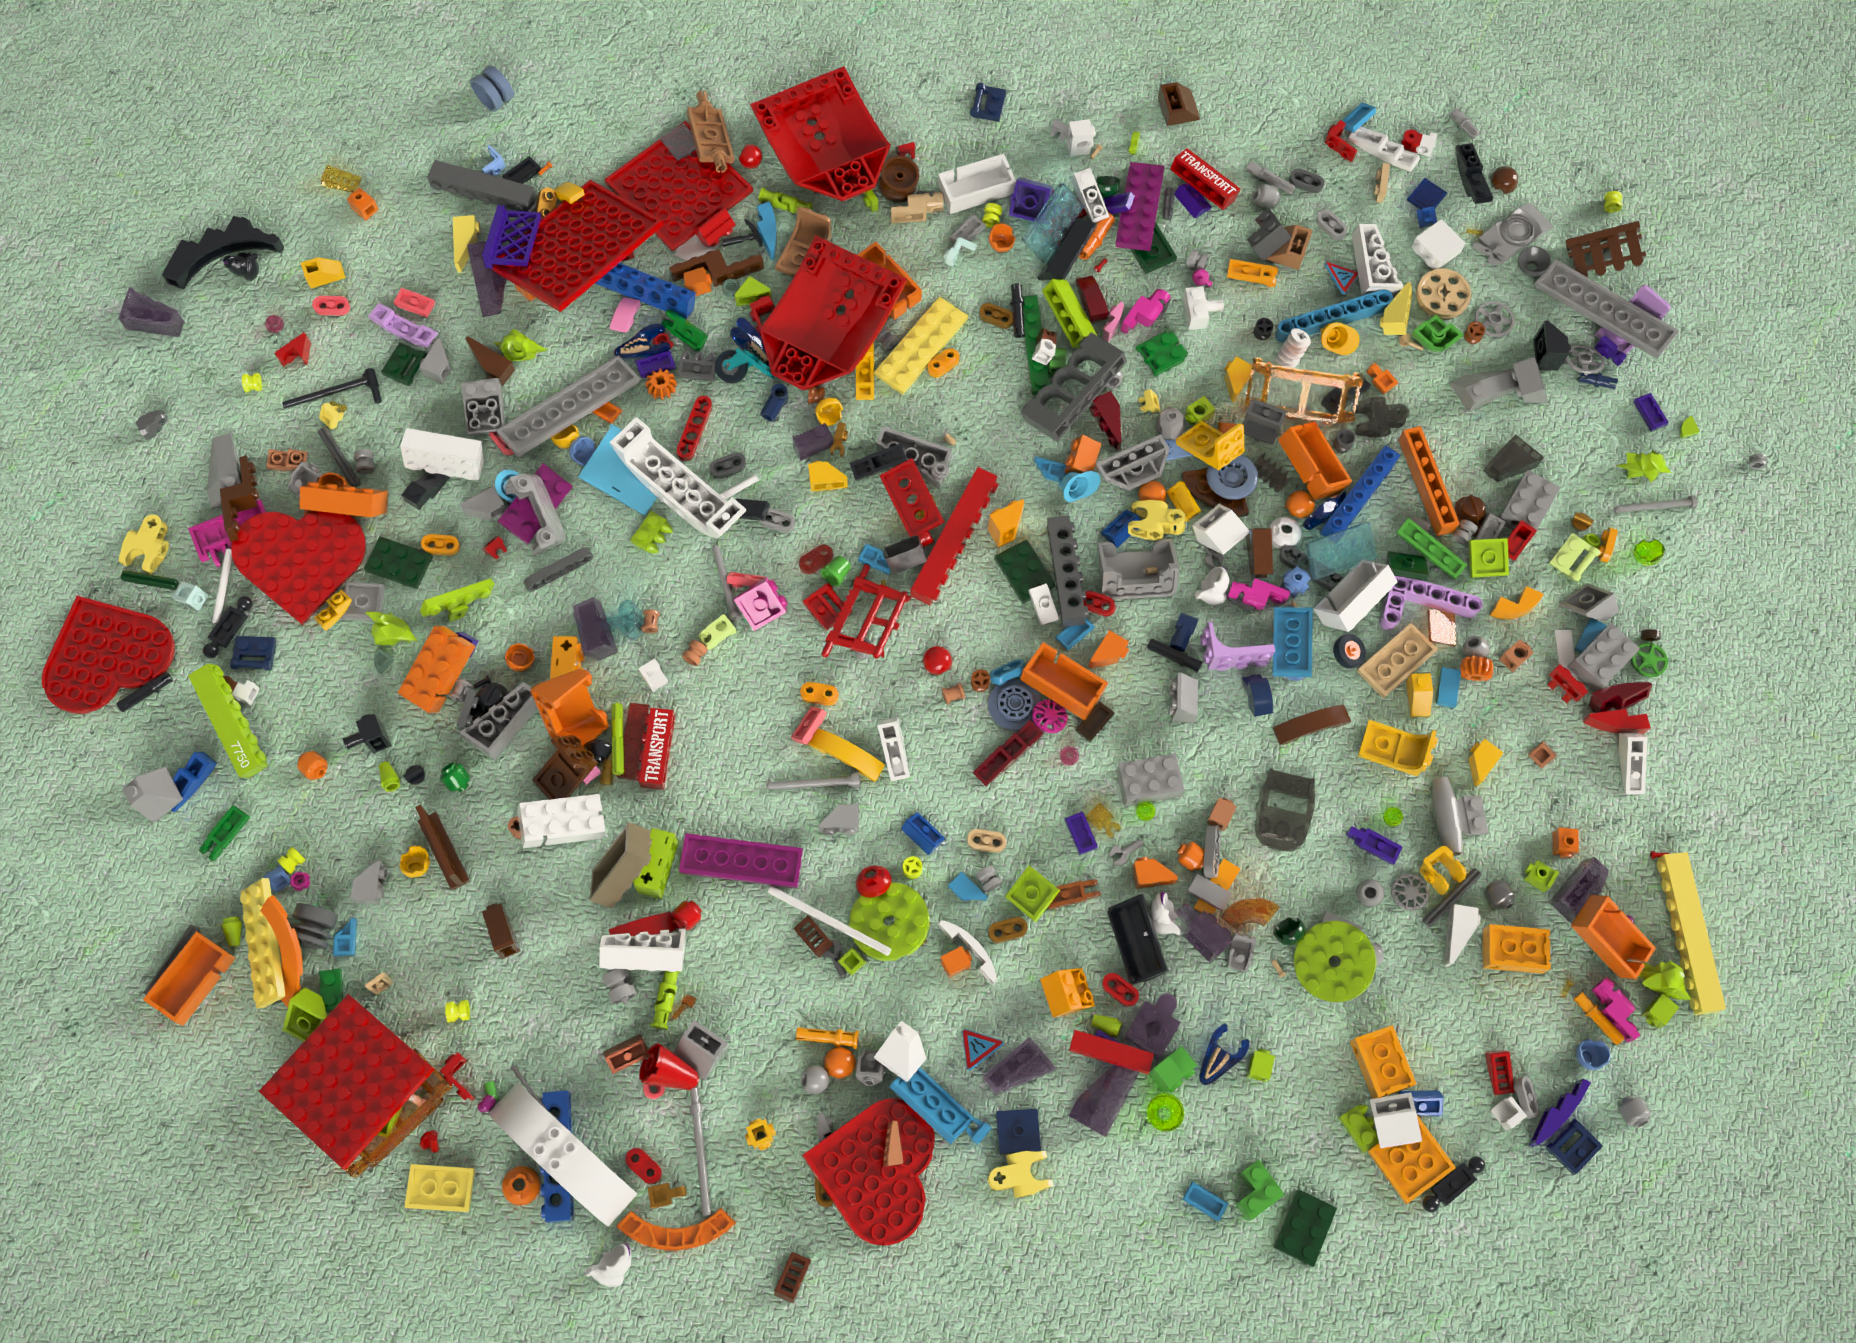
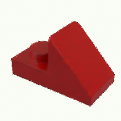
(297, 347)
(1519, 539)

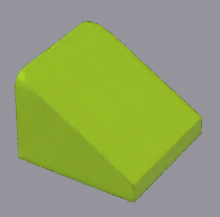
(852, 961)

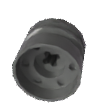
(311, 926)

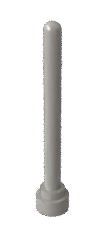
(852, 781)

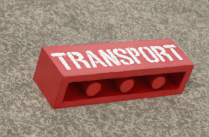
(1205, 179)
(656, 748)

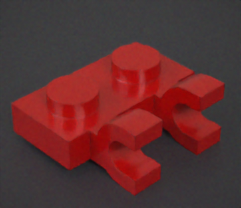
(1573, 688)

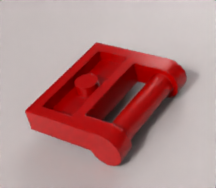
(821, 608)

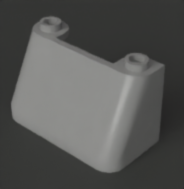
(551, 529)
(1123, 572)

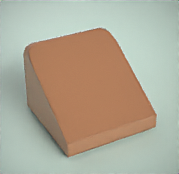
(1542, 754)

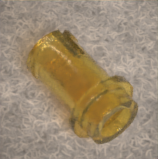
(606, 774)

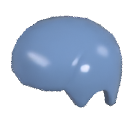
(581, 450)
(1593, 1054)

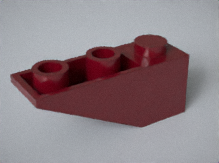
(1107, 412)

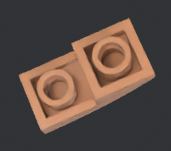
(285, 460)

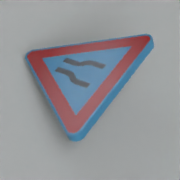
(1342, 276)
(978, 1047)

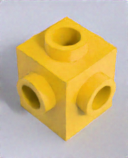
(760, 1126)

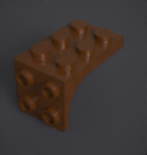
(565, 768)

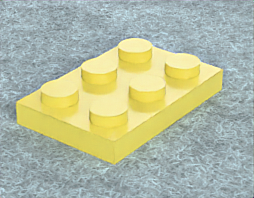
(440, 1188)

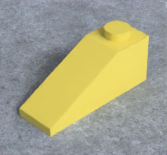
(464, 233)
(1397, 313)

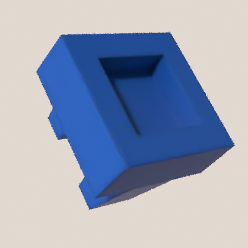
(1426, 217)

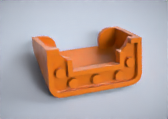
(568, 707)

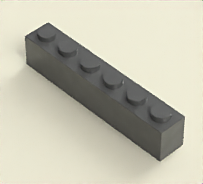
(481, 186)

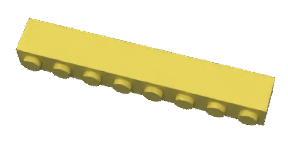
(1690, 934)

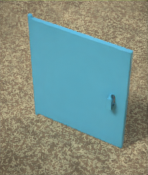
(614, 478)

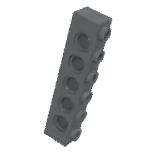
(1063, 527)

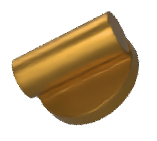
(1581, 521)

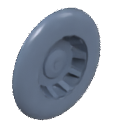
(1230, 479)
(1014, 704)

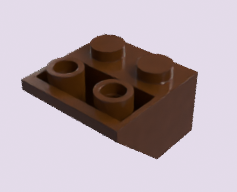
(1177, 104)

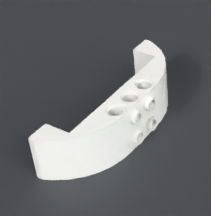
(674, 481)
(562, 1155)

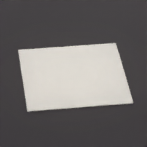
(693, 248)

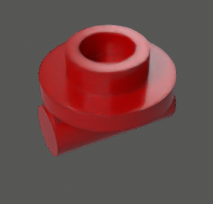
(429, 1140)

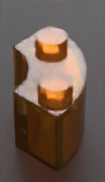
(1250, 911)

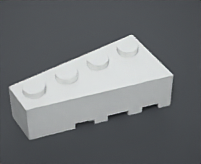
(1373, 261)
(644, 951)

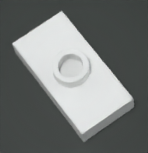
(1043, 604)

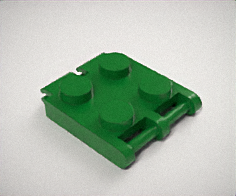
(1162, 352)

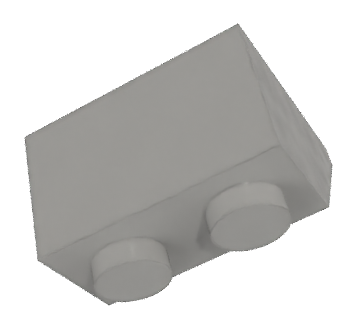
(1529, 381)

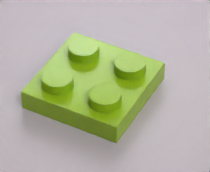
(1488, 557)
(1032, 893)

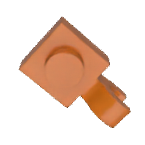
(1382, 380)

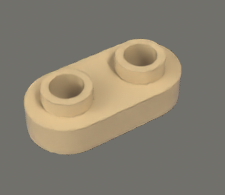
(986, 840)

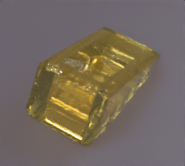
(337, 173)

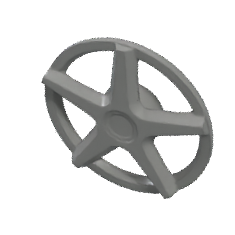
(1495, 319)
(1585, 359)

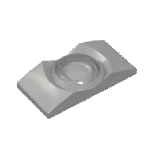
(1516, 231)

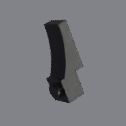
(1332, 399)
(878, 462)
(424, 488)

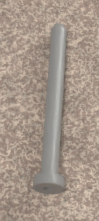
(1691, 502)
(734, 616)

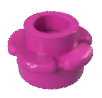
(300, 876)

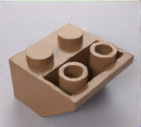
(1293, 251)

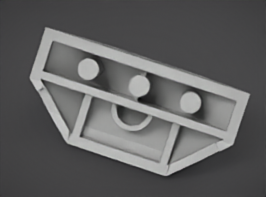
(1135, 465)

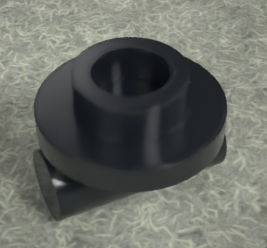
(414, 774)

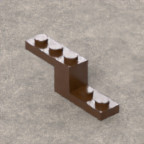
(716, 266)
(239, 498)

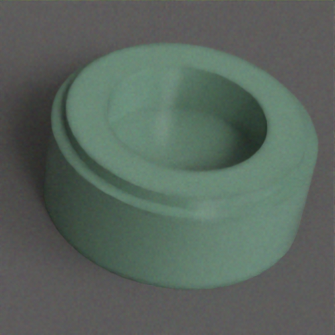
(730, 287)

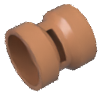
(694, 653)

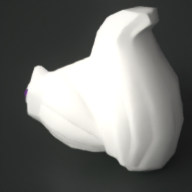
(1214, 587)
(1164, 915)
(612, 1266)

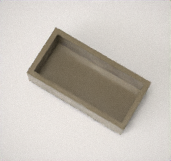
(620, 865)

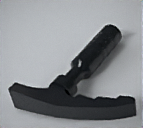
(739, 239)

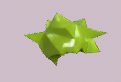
(518, 347)
(1645, 465)
(389, 629)
(1665, 979)

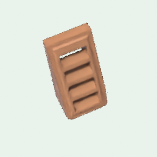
(893, 1150)

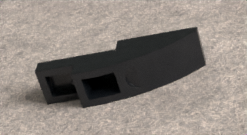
(1471, 174)

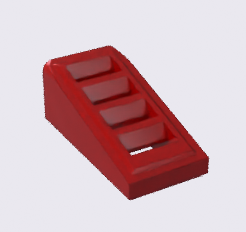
(1506, 1063)

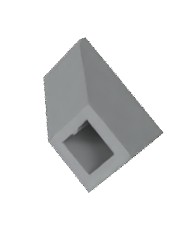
(436, 363)
(484, 505)
(841, 820)
(368, 885)

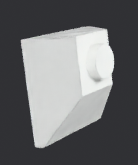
(902, 1052)

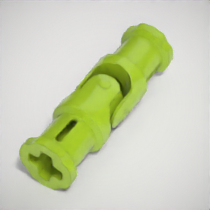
(782, 201)
(664, 1001)

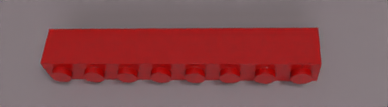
(953, 536)

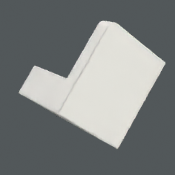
(653, 675)
(1508, 1113)

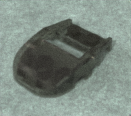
(1279, 827)

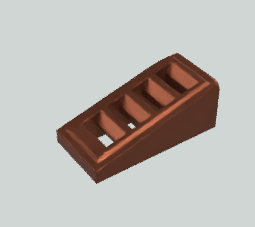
(820, 949)
(785, 1295)

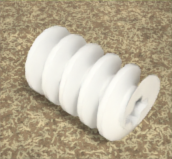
(1293, 348)

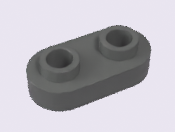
(1306, 181)
(727, 465)

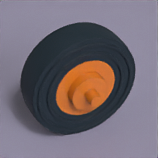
(1349, 651)

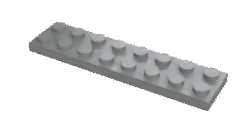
(1607, 309)
(568, 406)

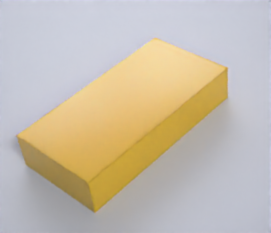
(1183, 500)

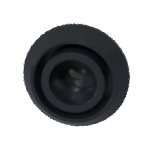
(600, 749)

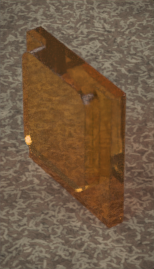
(1441, 627)

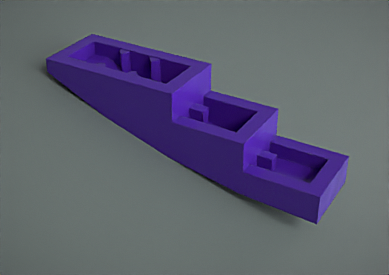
(1555, 1117)

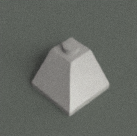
(1592, 602)
(153, 794)

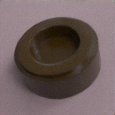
(1650, 635)

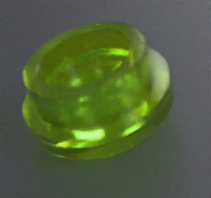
(1145, 811)
(1393, 816)

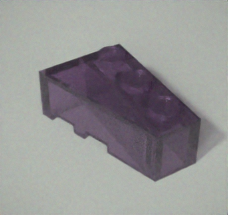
(149, 316)
(594, 630)
(1018, 1068)

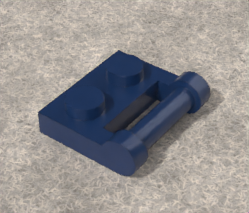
(993, 105)
(253, 647)
(1579, 1152)

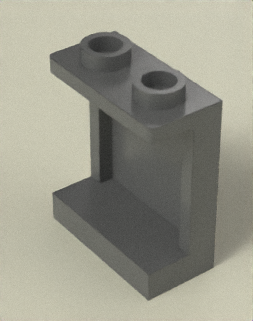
(1263, 421)

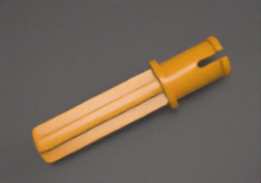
(1597, 1016)

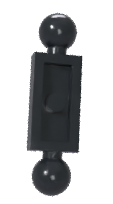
(227, 627)
(1453, 1184)

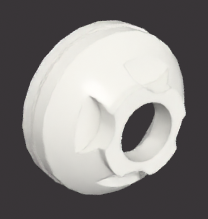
(1281, 539)

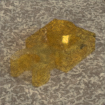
(1101, 818)

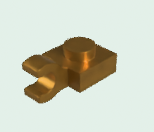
(840, 436)
(662, 1195)

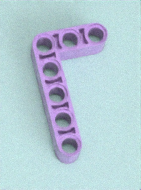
(1425, 598)

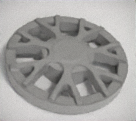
(1410, 892)

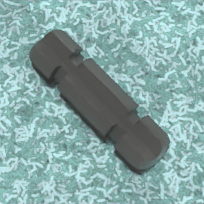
(1168, 203)

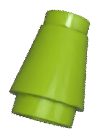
(388, 777)
(232, 930)
(1108, 1025)

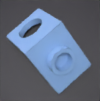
(496, 166)

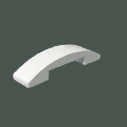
(953, 931)

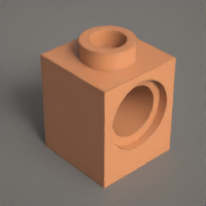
(1513, 662)
(1222, 813)

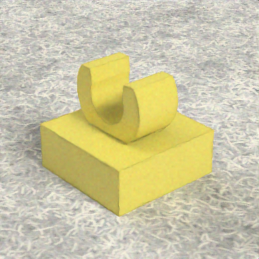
(1151, 402)
(330, 416)

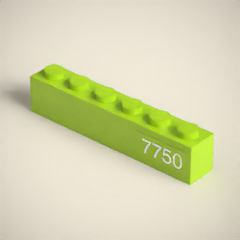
(228, 720)

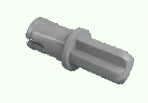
(1464, 123)

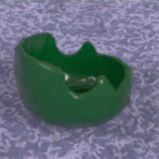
(1108, 185)
(1289, 931)

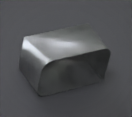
(905, 554)

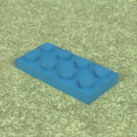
(1292, 642)
(933, 1105)

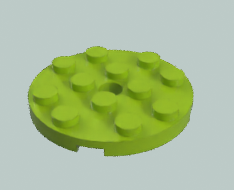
(904, 934)
(1339, 982)

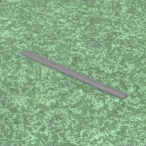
(526, 1085)

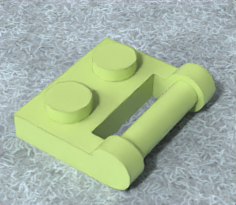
(1569, 553)

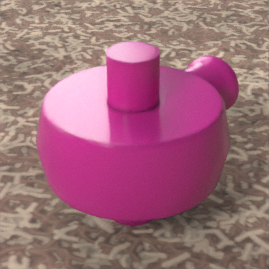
(1201, 277)

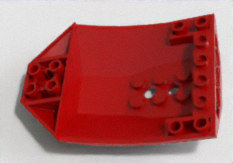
(852, 146)
(806, 335)

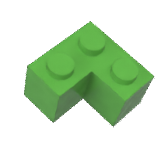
(1172, 1069)
(1263, 1191)

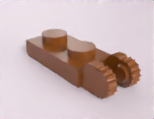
(1074, 893)

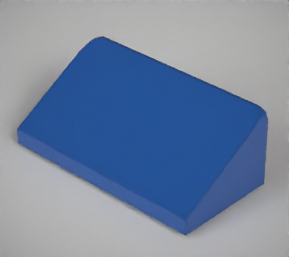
(1117, 530)
(922, 833)
(1427, 1102)

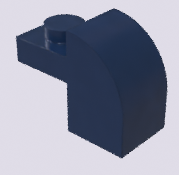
(1259, 695)

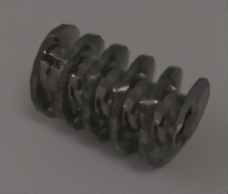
(1271, 474)

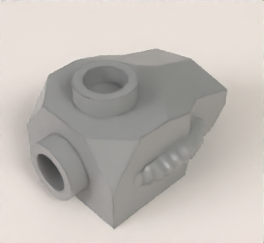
(1170, 423)
(303, 474)
(868, 1069)

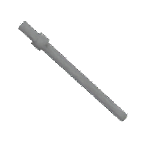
(696, 1110)

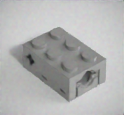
(1529, 501)
(1603, 657)
(1150, 780)

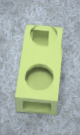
(716, 632)

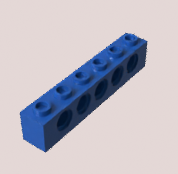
(649, 289)
(1361, 491)
(565, 1210)

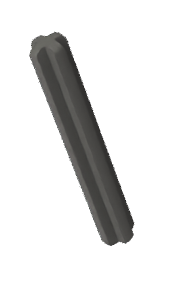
(339, 457)
(1452, 897)
(190, 931)

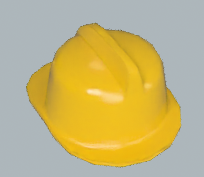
(1339, 338)

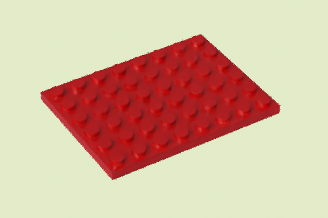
(579, 245)

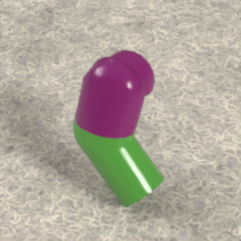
(490, 1099)

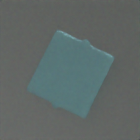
(679, 142)

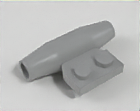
(1456, 816)

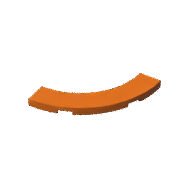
(288, 946)
(676, 1238)

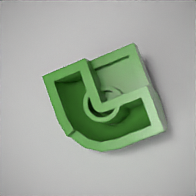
(1436, 335)

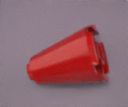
(667, 1070)

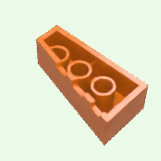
(343, 500)

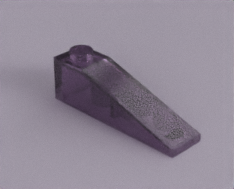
(488, 283)
(1103, 1099)

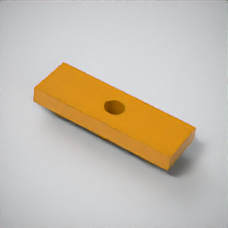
(1226, 874)

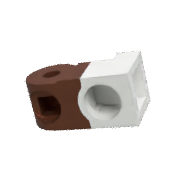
(1045, 346)
(243, 693)

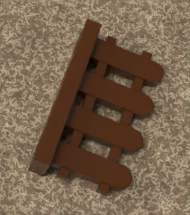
(1614, 244)

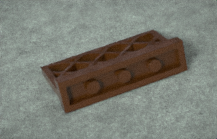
(442, 848)

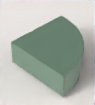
(382, 660)

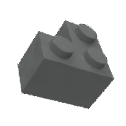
(1270, 235)

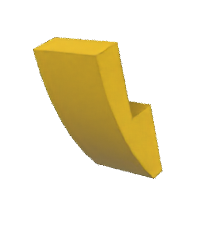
(569, 192)
(337, 607)

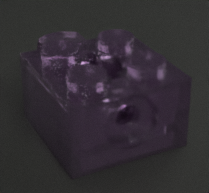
(1204, 932)
(1154, 1026)

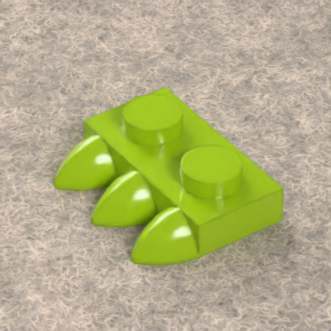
(650, 532)
(1360, 1127)

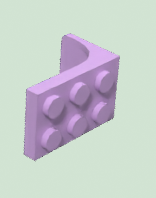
(1649, 302)
(1224, 657)

